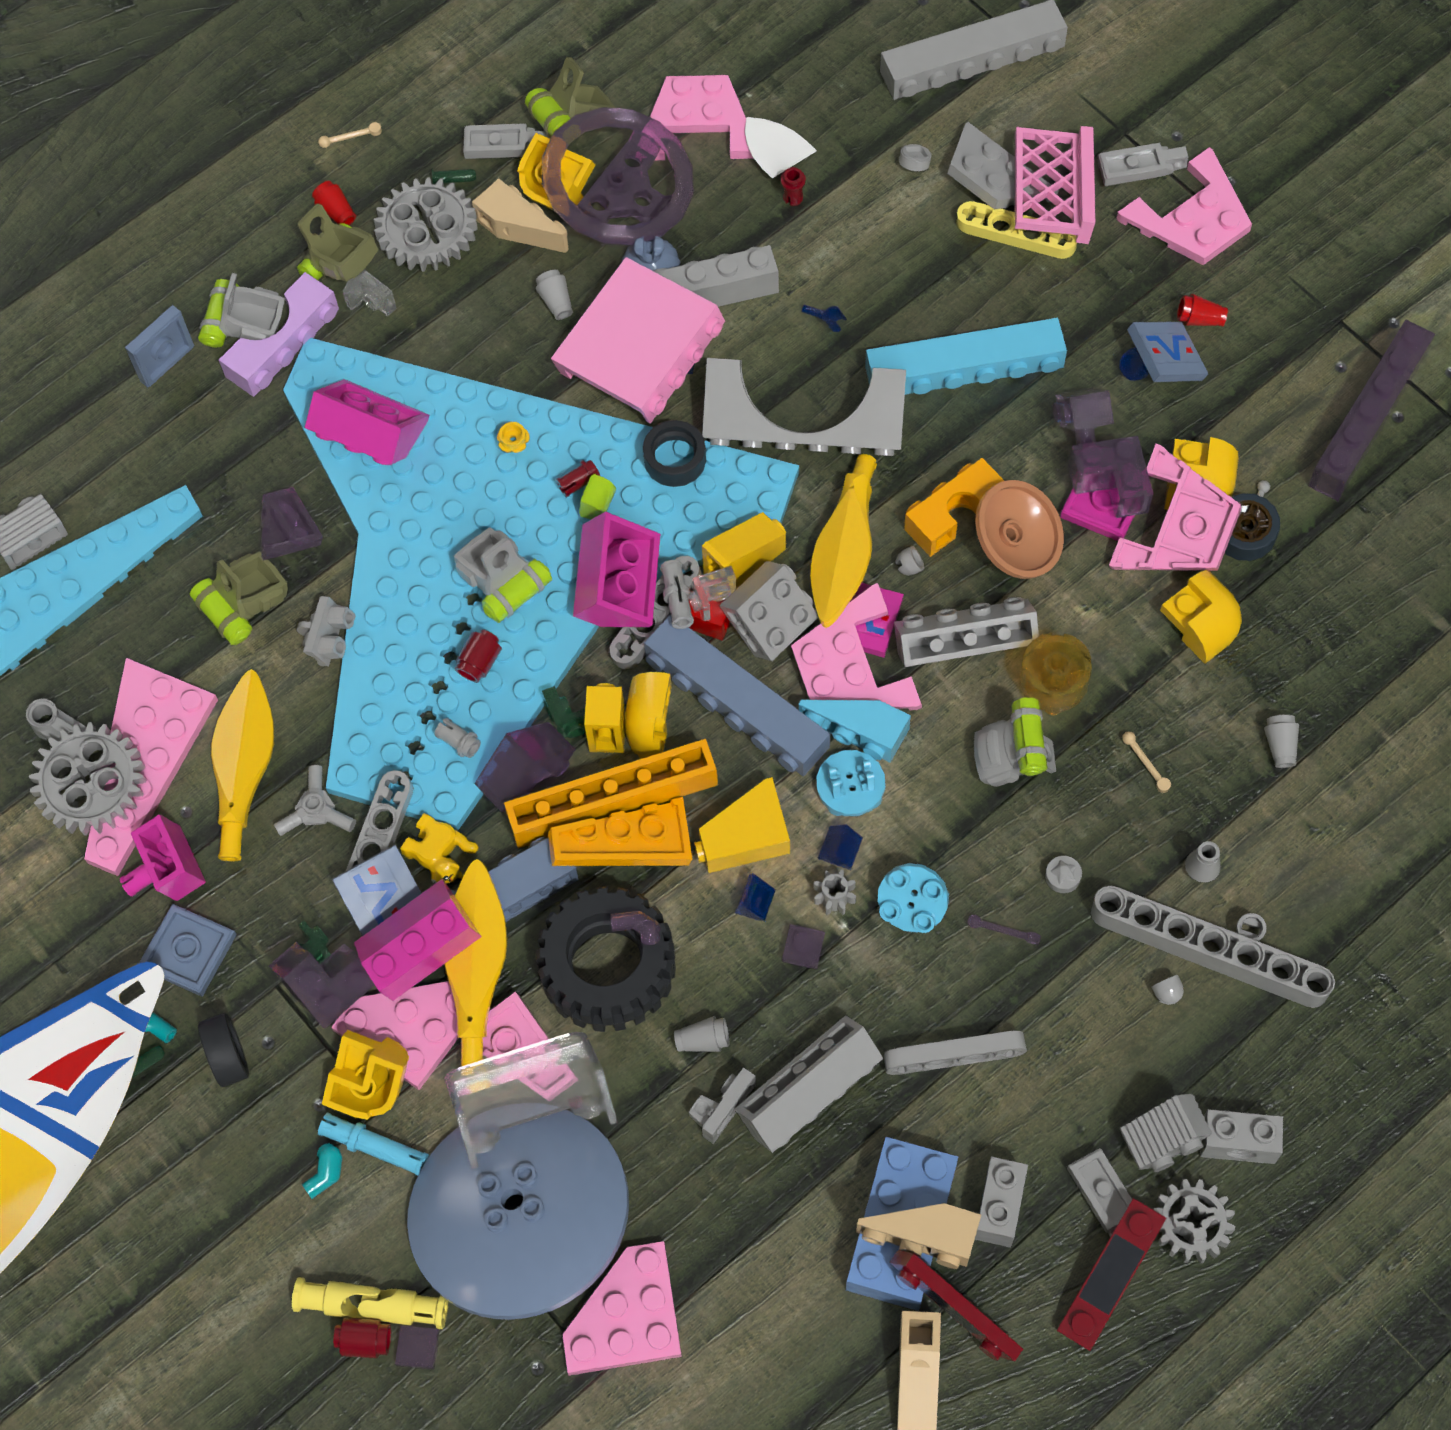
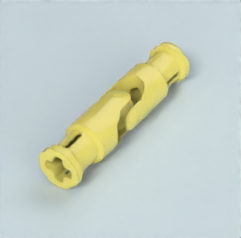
(389, 1305)

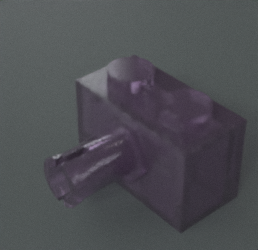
(1083, 412)

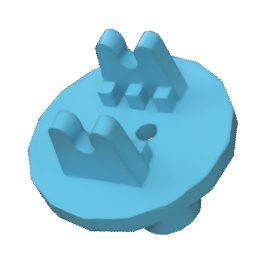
(835, 787)
(929, 902)

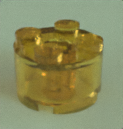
(1055, 672)

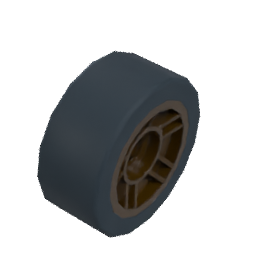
(1265, 523)

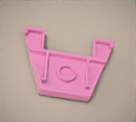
(702, 106)
(1201, 224)
(1193, 528)
(835, 662)

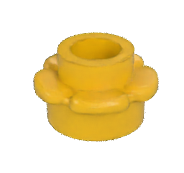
(511, 430)

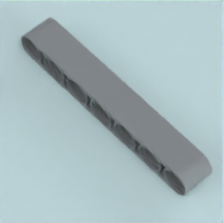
(1229, 944)

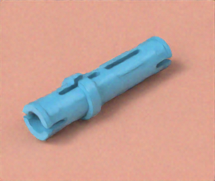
(371, 1143)

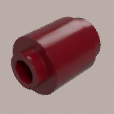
(478, 655)
(362, 1337)

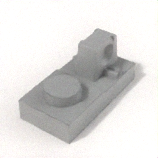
(715, 1116)

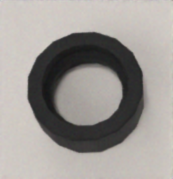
(671, 431)
(223, 1050)

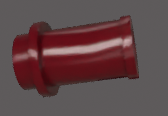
(793, 183)
(577, 478)

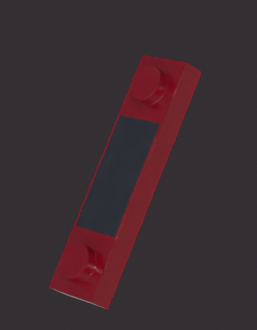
(918, 1274)
(1111, 1274)

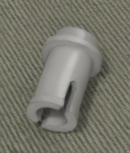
(458, 738)

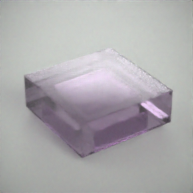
(417, 1347)

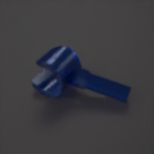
(829, 315)

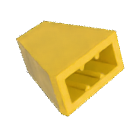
(745, 547)
(745, 831)

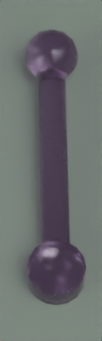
(975, 921)

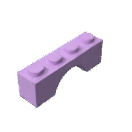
(256, 362)

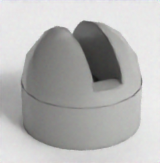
(910, 561)
(1252, 920)
(1169, 990)

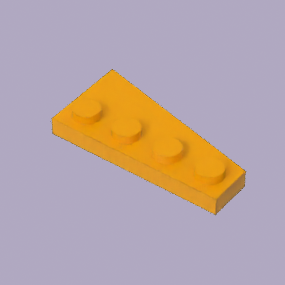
(637, 838)

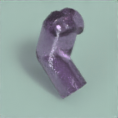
(640, 923)

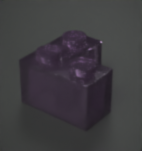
(1116, 467)
(522, 762)
(323, 988)

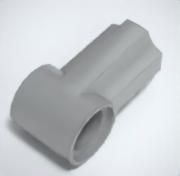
(57, 722)

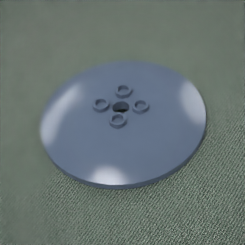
(524, 1257)

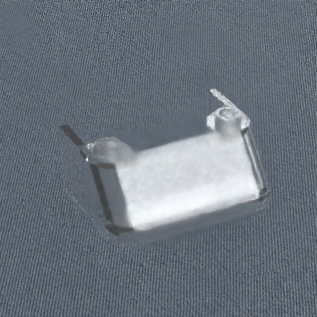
(526, 1087)

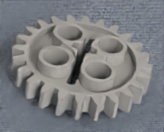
(450, 211)
(74, 752)

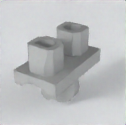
(322, 631)

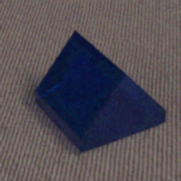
(840, 846)
(755, 898)

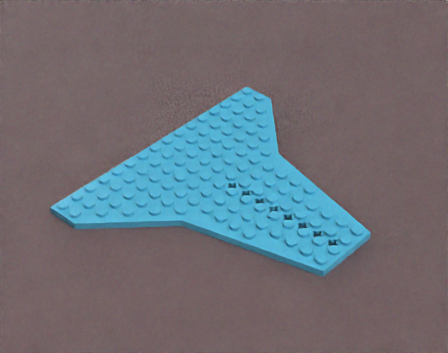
(437, 501)

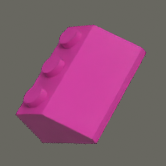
(365, 421)
(616, 573)
(416, 941)

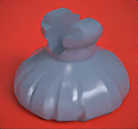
(653, 254)

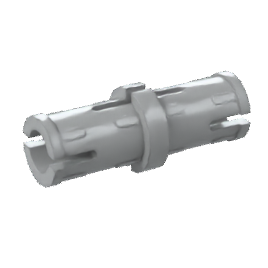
(676, 594)

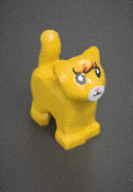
(437, 844)

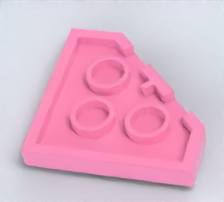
(418, 1019)
(627, 1316)

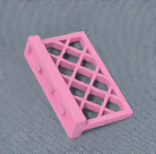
(1081, 178)

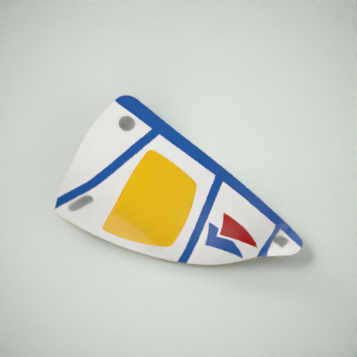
(61, 1095)

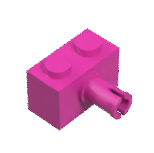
(166, 860)

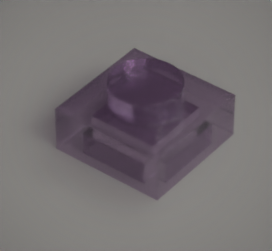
(803, 946)

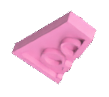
(511, 1027)

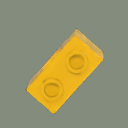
(605, 718)

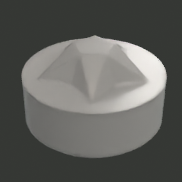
(915, 157)
(1063, 874)

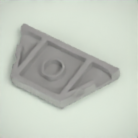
(987, 169)

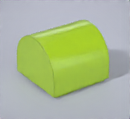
(596, 497)

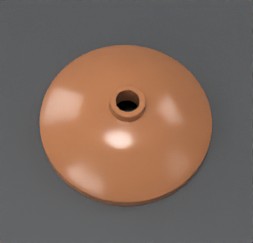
(1019, 529)

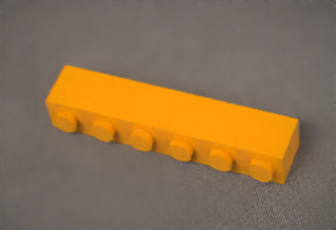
(613, 790)

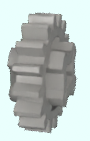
(1209, 1218)

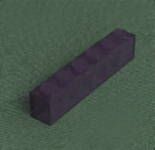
(1371, 410)

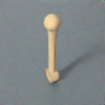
(374, 129)
(1163, 784)

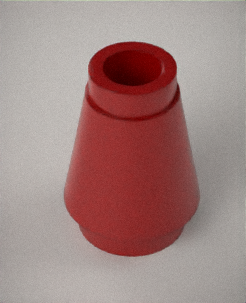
(334, 202)
(1201, 312)

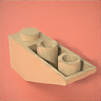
(513, 218)
(931, 1230)
(918, 1370)

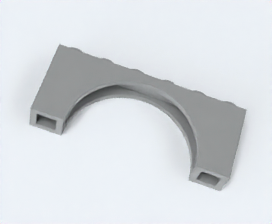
(733, 416)

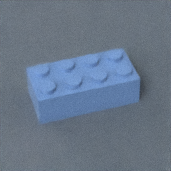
(904, 1180)

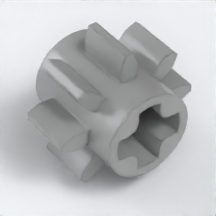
(836, 902)

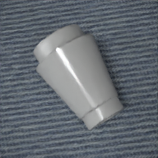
(554, 292)
(1282, 739)
(1204, 862)
(703, 1036)

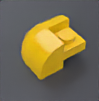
(574, 172)
(1211, 461)
(1205, 615)
(647, 713)
(366, 1076)

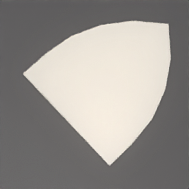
(775, 145)

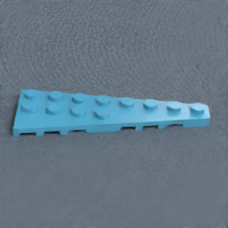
(72, 578)

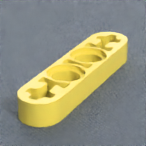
(1011, 236)

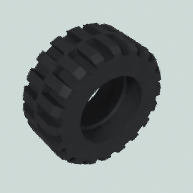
(594, 1003)

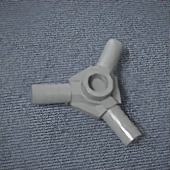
(314, 807)

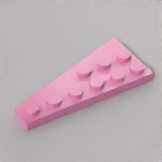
(162, 722)

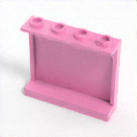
(639, 338)

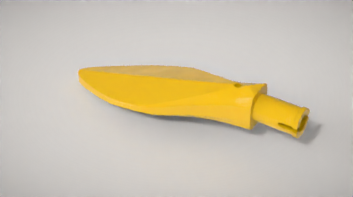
(844, 545)
(240, 757)
(478, 967)

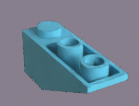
(864, 723)

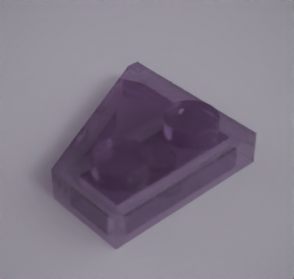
(286, 525)

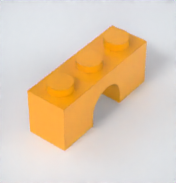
(930, 520)

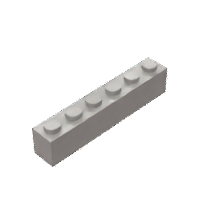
(973, 49)

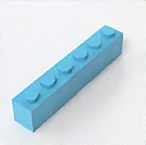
(974, 356)

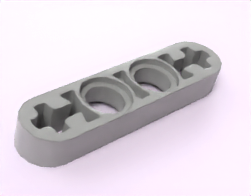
(660, 614)
(383, 837)
(954, 1052)

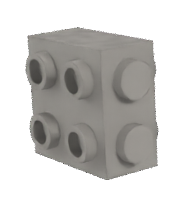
(769, 610)

